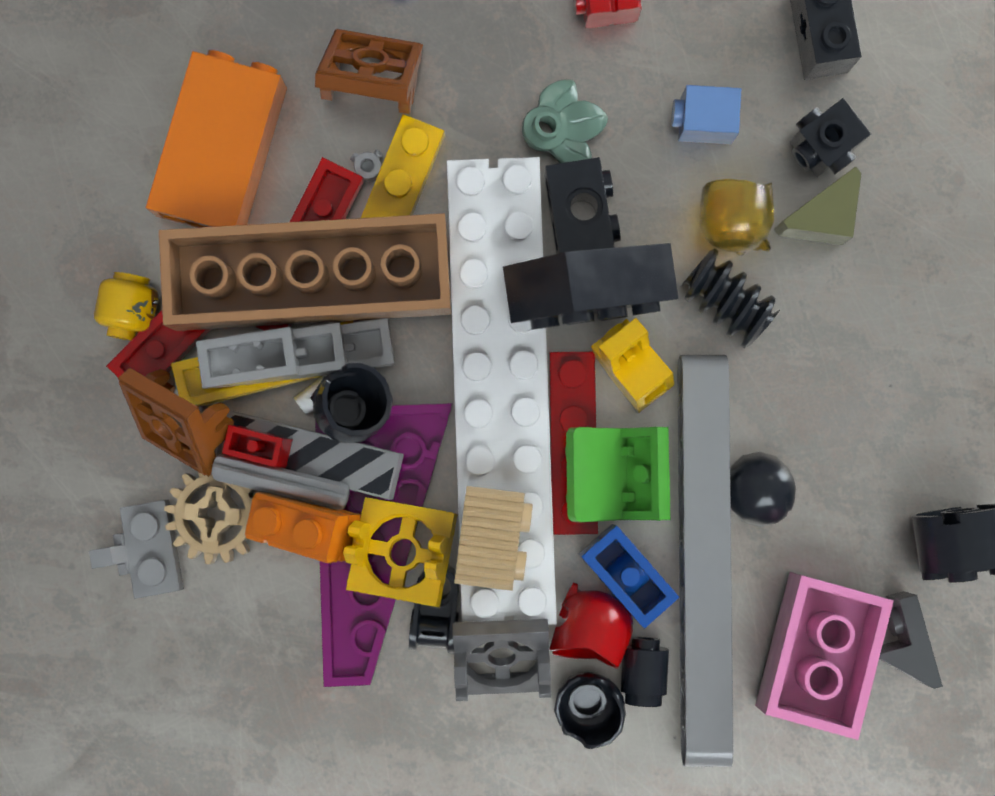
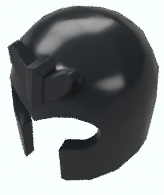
(352, 403)

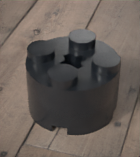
(955, 542)

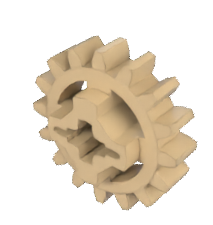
(211, 533)

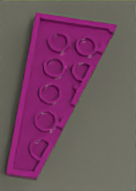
(356, 621)

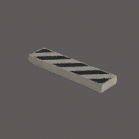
(313, 453)

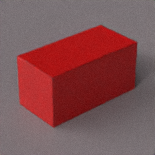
(257, 446)

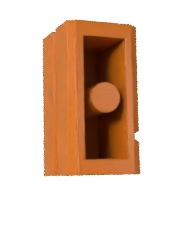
(300, 527)

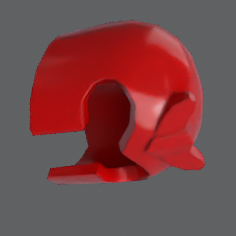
(595, 627)

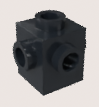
(828, 138)

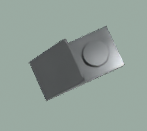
(913, 650)

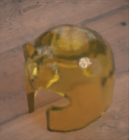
(737, 215)

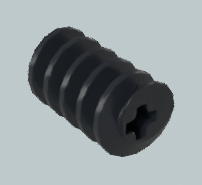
(730, 298)

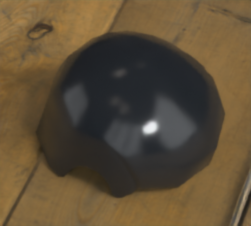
(761, 489)
(590, 709)

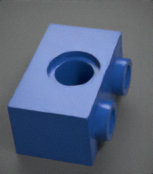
(629, 575)

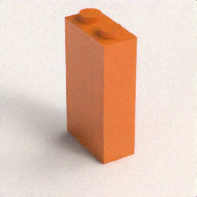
(217, 142)

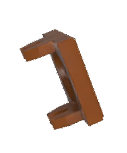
(394, 54)
(154, 405)

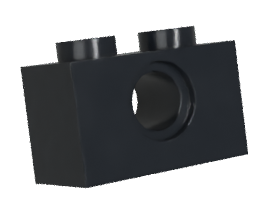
(581, 182)

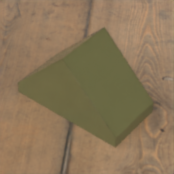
(828, 215)

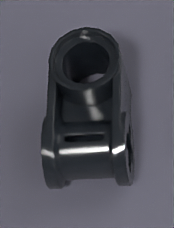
(434, 625)

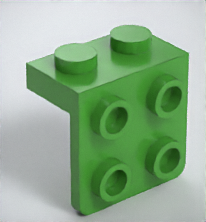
(617, 474)

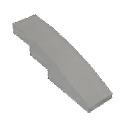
(293, 353)

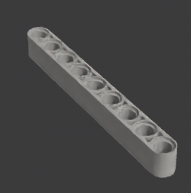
(705, 561)

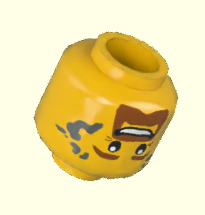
(125, 305)

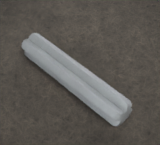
(280, 482)

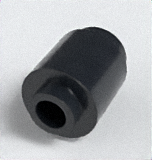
(644, 672)

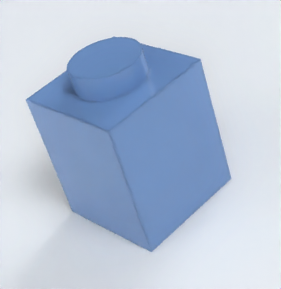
(707, 114)

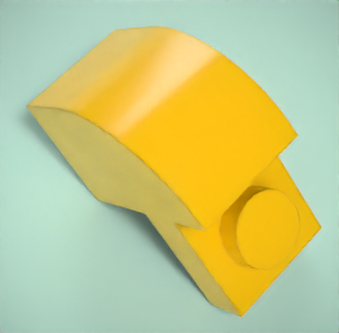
(633, 363)

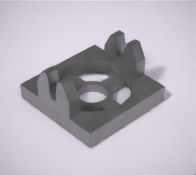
(496, 635)

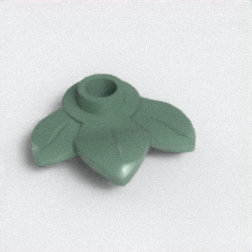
(570, 120)

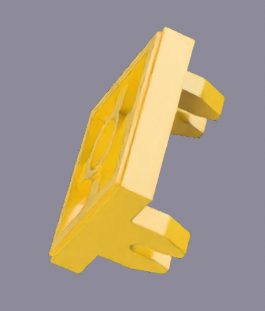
(435, 560)

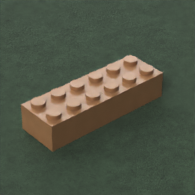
(305, 272)

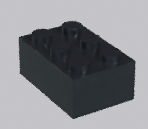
(589, 283)

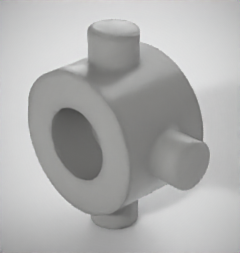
(367, 165)

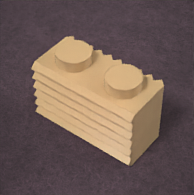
(491, 538)

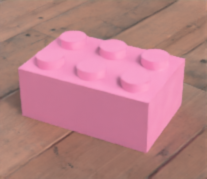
(824, 655)

